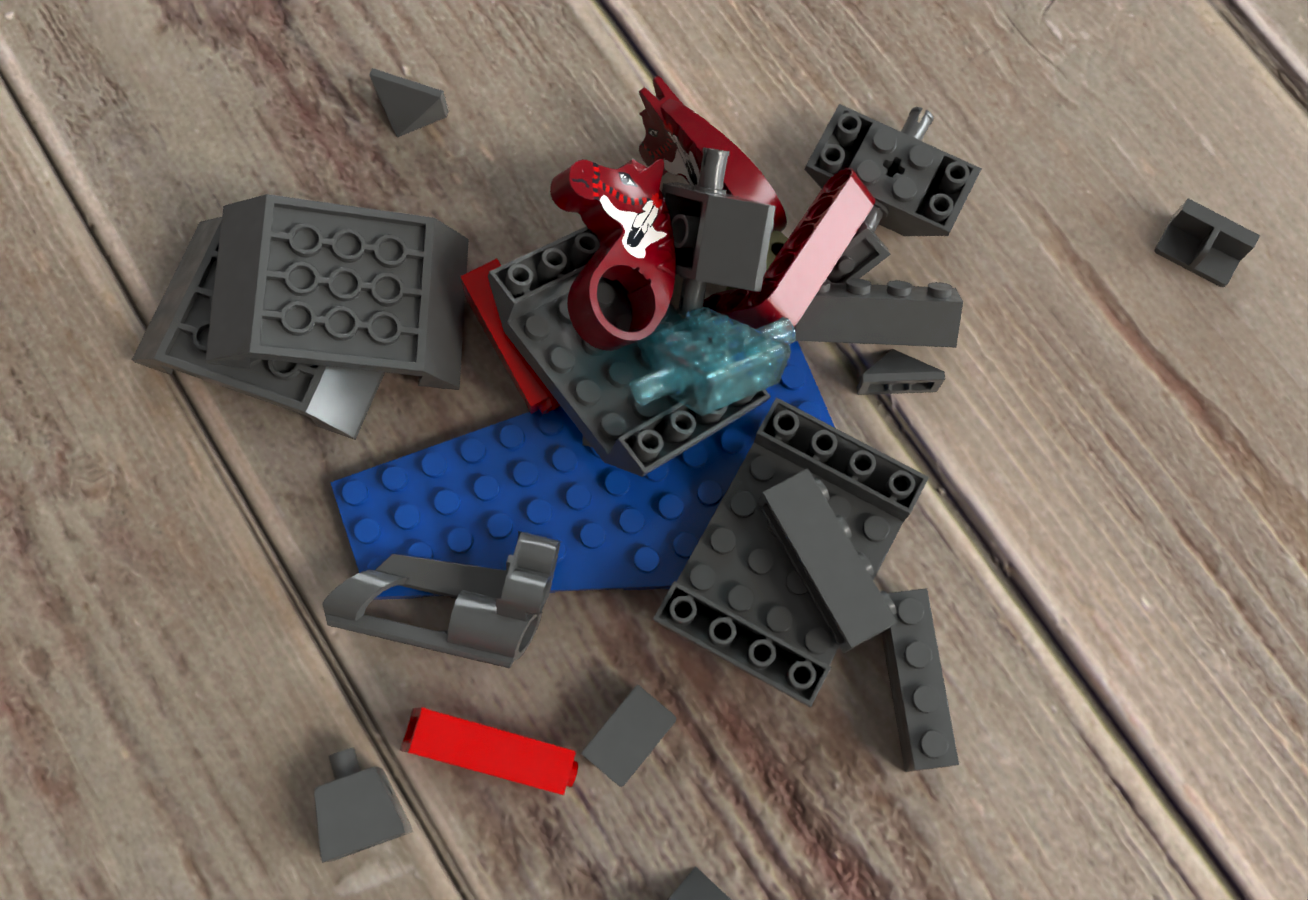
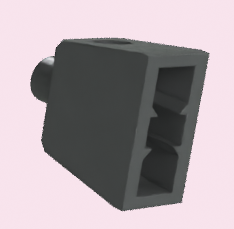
(356, 809)

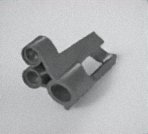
(492, 611)

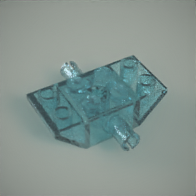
(712, 360)

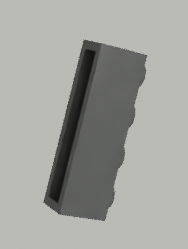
(883, 314)
(827, 560)
(918, 685)

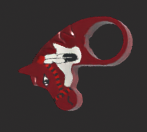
(679, 139)
(635, 246)

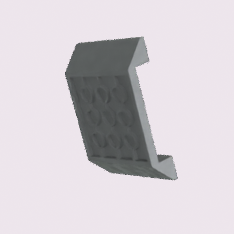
(338, 289)
(179, 339)
(590, 381)
(739, 584)

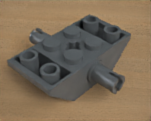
(913, 183)
(716, 233)

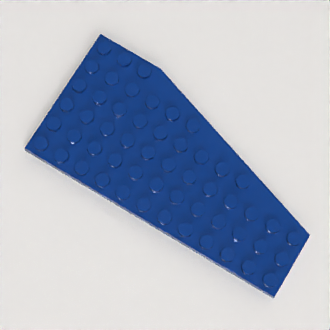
(537, 478)

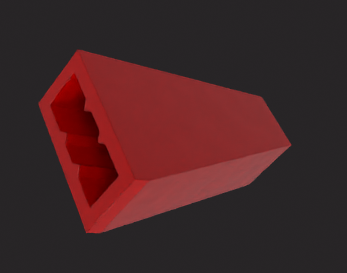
(481, 300)
(489, 751)

